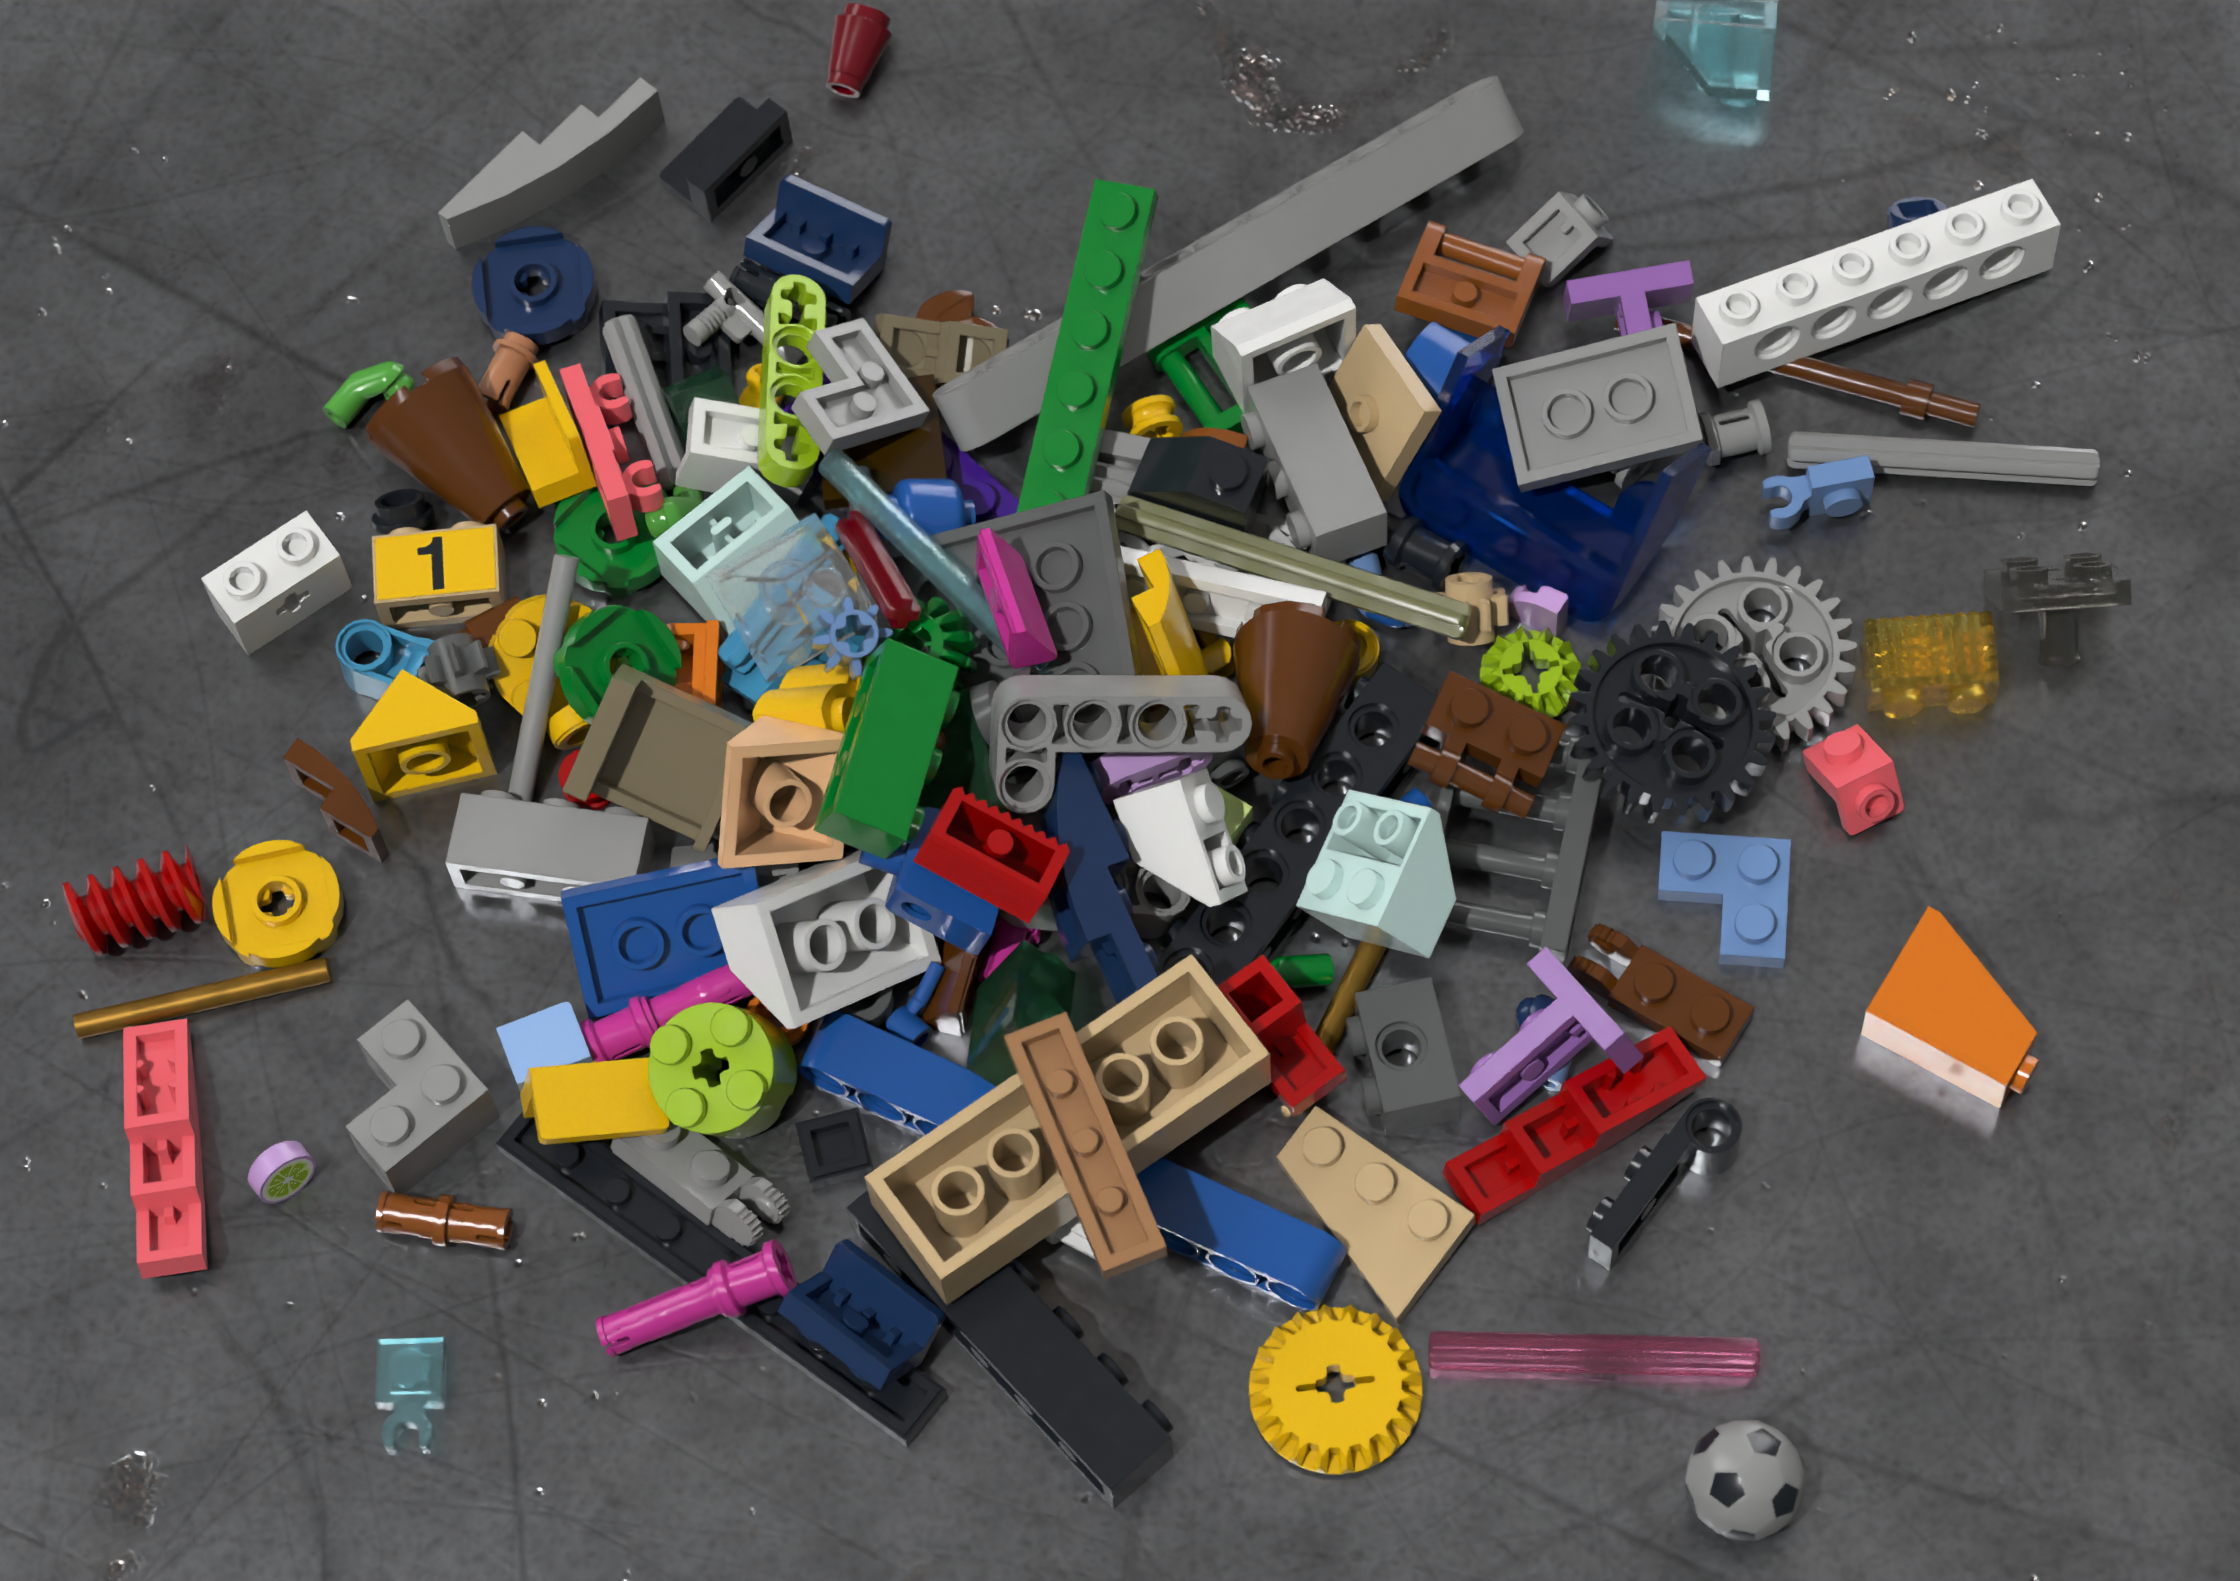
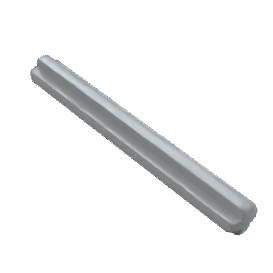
(1949, 458)

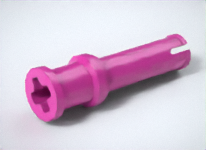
(635, 1025)
(724, 1290)

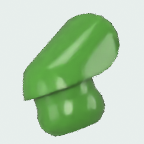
(363, 386)
(673, 510)

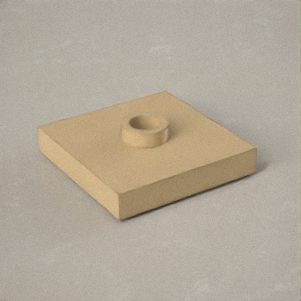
(1382, 406)

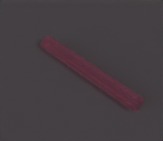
(1594, 1353)

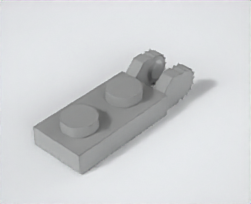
(705, 1181)

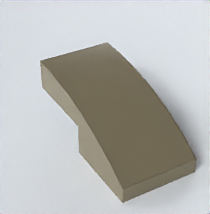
(937, 347)

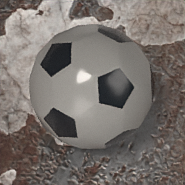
(1745, 1480)

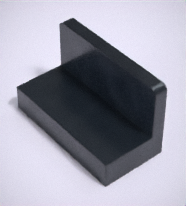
(728, 155)

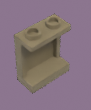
(657, 755)

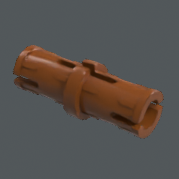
(444, 1220)

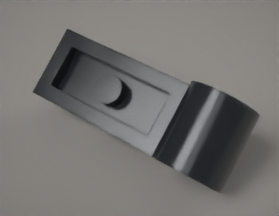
(1656, 1171)

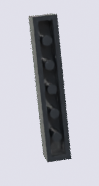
(1042, 1367)

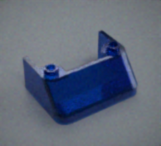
(1544, 536)

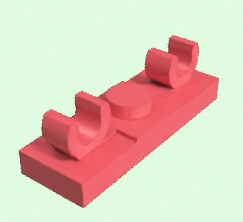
(607, 450)

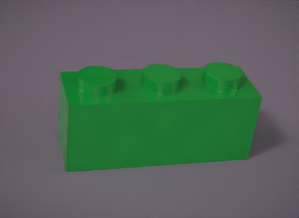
(888, 749)

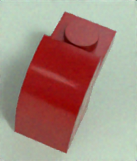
(1299, 1060)

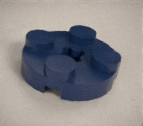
(527, 253)

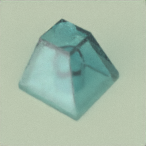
(1722, 45)

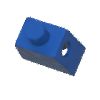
(932, 900)

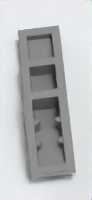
(535, 175)

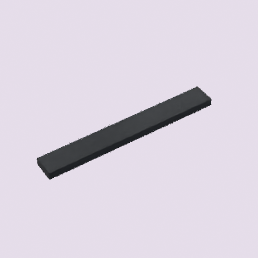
(686, 1247)

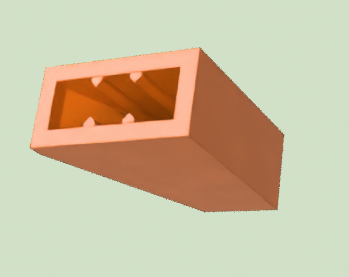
(1952, 1015)

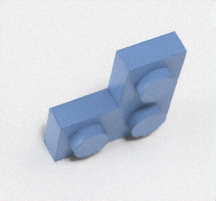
(1744, 877)

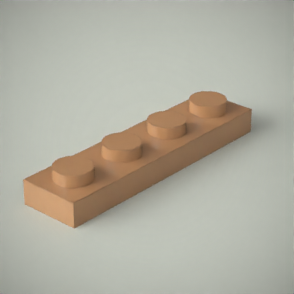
(1085, 1146)

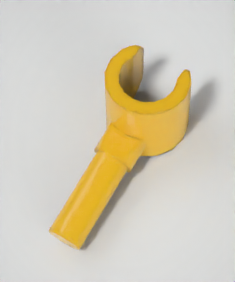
(1216, 654)

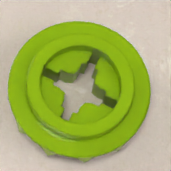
(1547, 652)

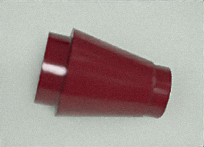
(856, 47)

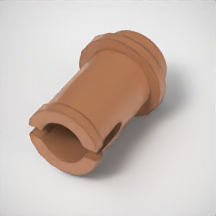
(507, 369)

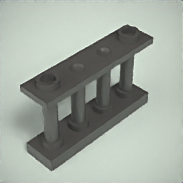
(1558, 871)

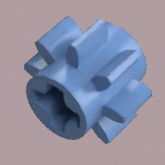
(862, 624)

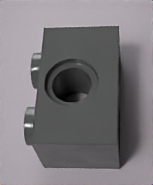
(1410, 1019)

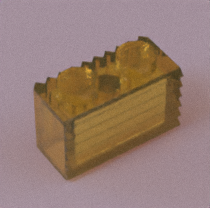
(1929, 663)

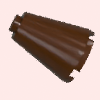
(452, 445)
(1293, 679)

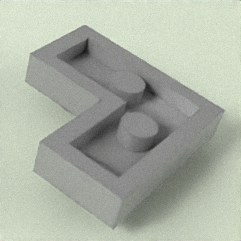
(866, 390)

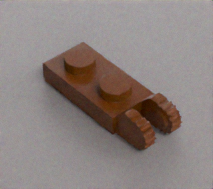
(1664, 995)

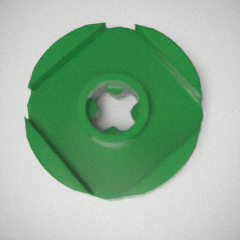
(603, 566)
(617, 633)

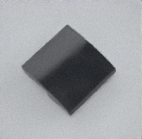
(664, 338)

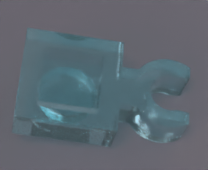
(409, 1382)

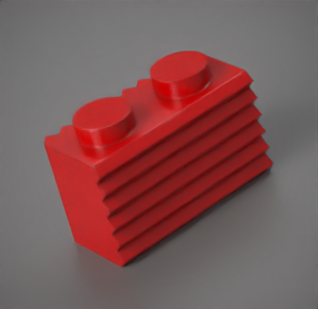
(992, 855)

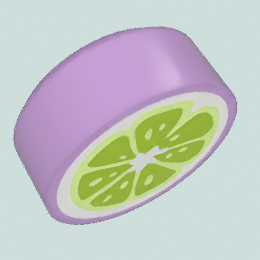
(281, 1171)

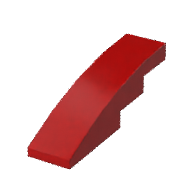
(1573, 1126)

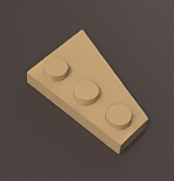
(1382, 1212)

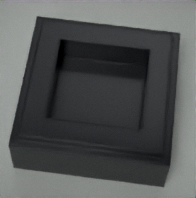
(834, 1148)

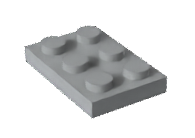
(1598, 407)

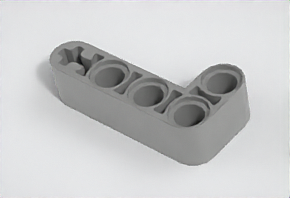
(1116, 729)

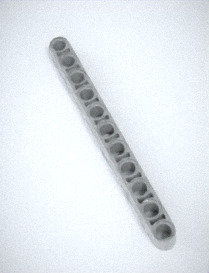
(1250, 250)

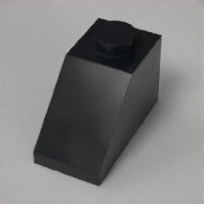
(1203, 479)

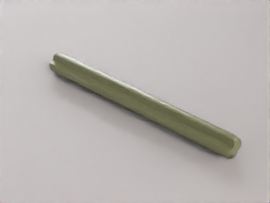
(1293, 566)

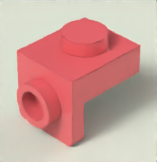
(1856, 777)

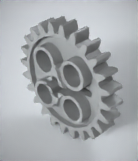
(1800, 630)

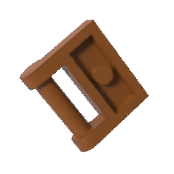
(1463, 295)

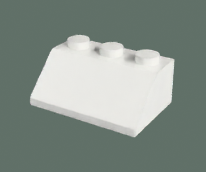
(821, 940)

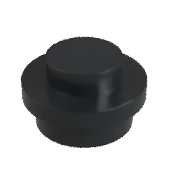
(400, 510)

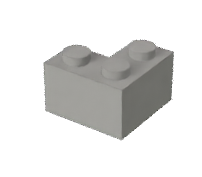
(431, 1101)

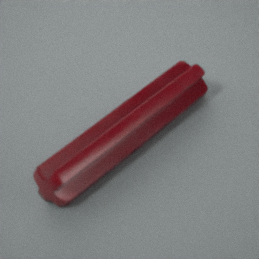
(878, 570)

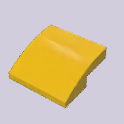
(1166, 621)

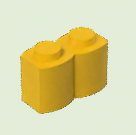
(811, 697)

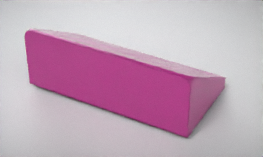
(1013, 602)

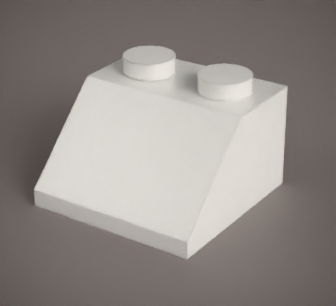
(1284, 335)

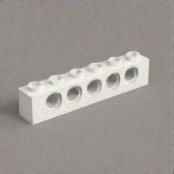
(1874, 283)

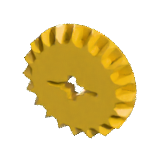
(1305, 1422)

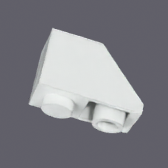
(1183, 837)

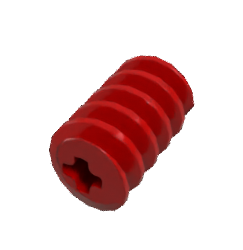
(137, 902)

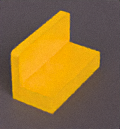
(548, 444)
(592, 1101)

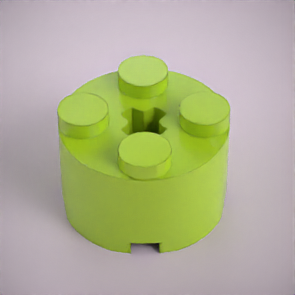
(692, 1050)

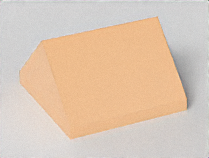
(775, 794)

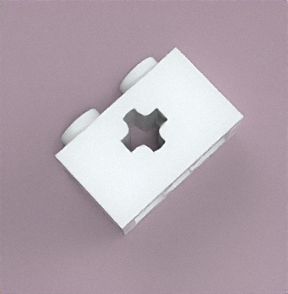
(277, 582)

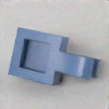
(1826, 488)

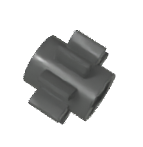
(460, 668)

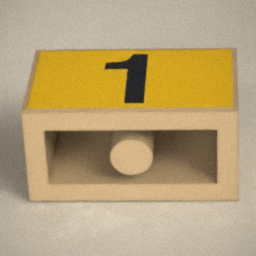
(438, 574)

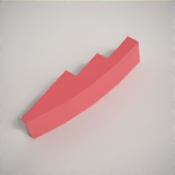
(164, 1148)

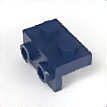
(821, 239)
(864, 1316)

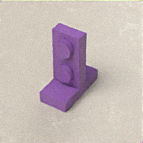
(1629, 295)
(1546, 1043)

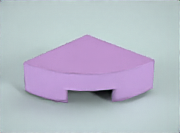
(1539, 609)

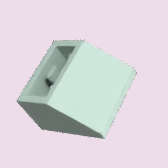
(715, 533)
(1383, 875)

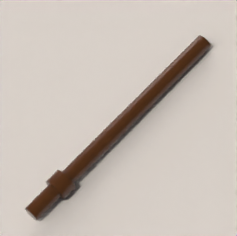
(1914, 399)

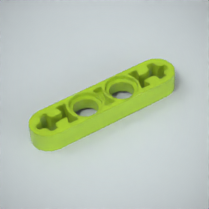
(784, 378)

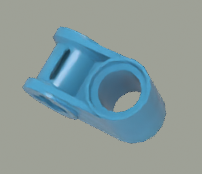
(396, 649)

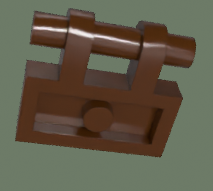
(1492, 730)

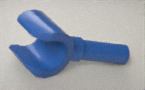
(906, 1020)

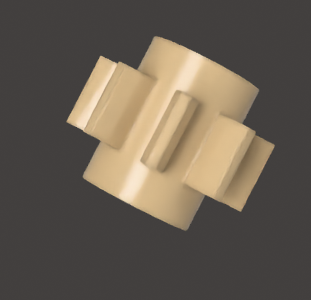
(1487, 605)

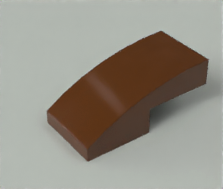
(343, 805)

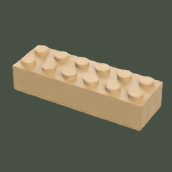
(985, 1177)

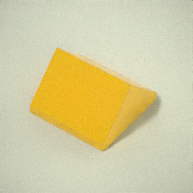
(419, 741)

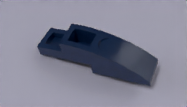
(1085, 902)

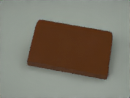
(956, 990)

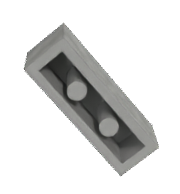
(1314, 465)
(543, 846)

